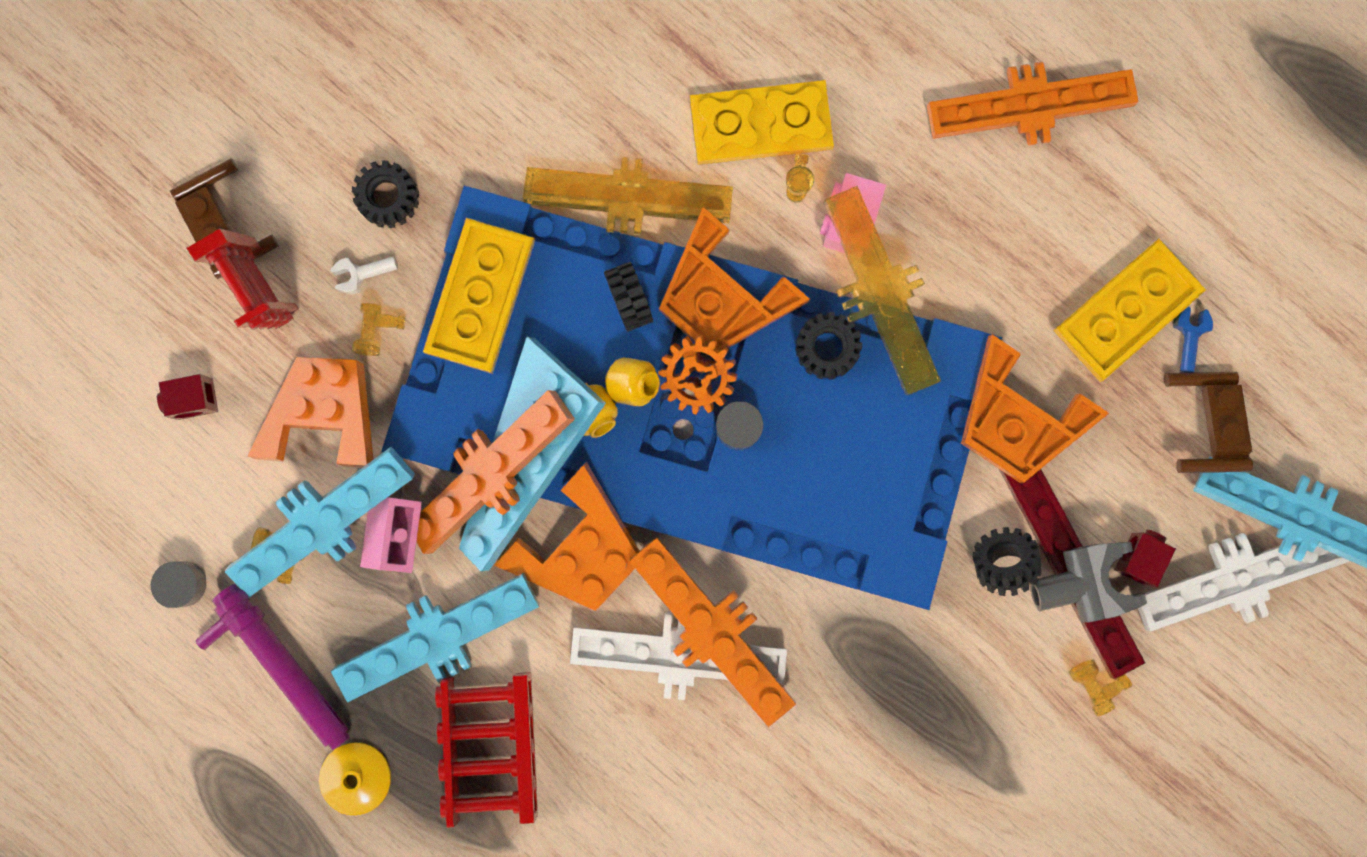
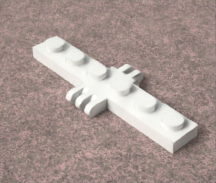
(1237, 580)
(656, 655)

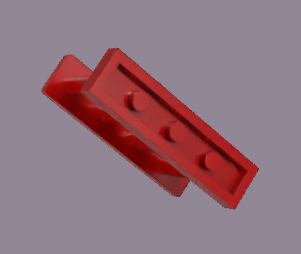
(235, 259)
(519, 765)

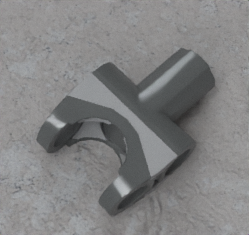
(1087, 584)

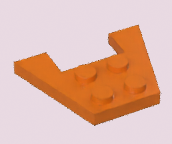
(713, 304)
(320, 397)
(1012, 429)
(590, 559)

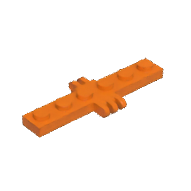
(1032, 103)
(491, 470)
(713, 631)

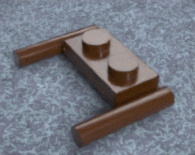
(202, 211)
(1225, 422)

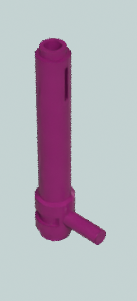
(247, 622)

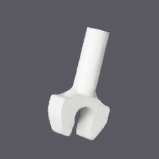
(359, 273)

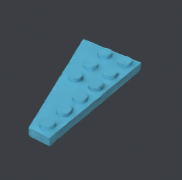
(536, 372)

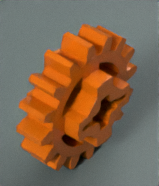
(702, 389)

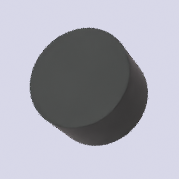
(739, 425)
(178, 584)

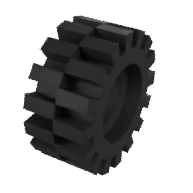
(371, 180)
(628, 296)
(828, 324)
(1007, 577)

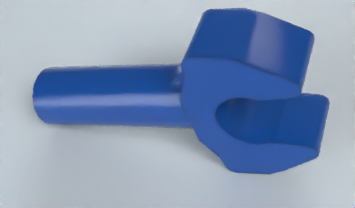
(1191, 336)

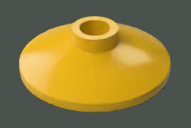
(367, 766)

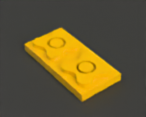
(761, 122)
(479, 295)
(1129, 310)

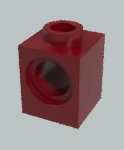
(187, 397)
(1147, 560)

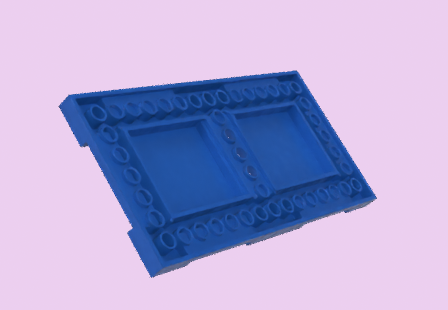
(837, 486)

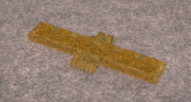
(626, 195)
(881, 291)

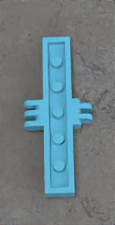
(1299, 516)
(319, 521)
(435, 638)

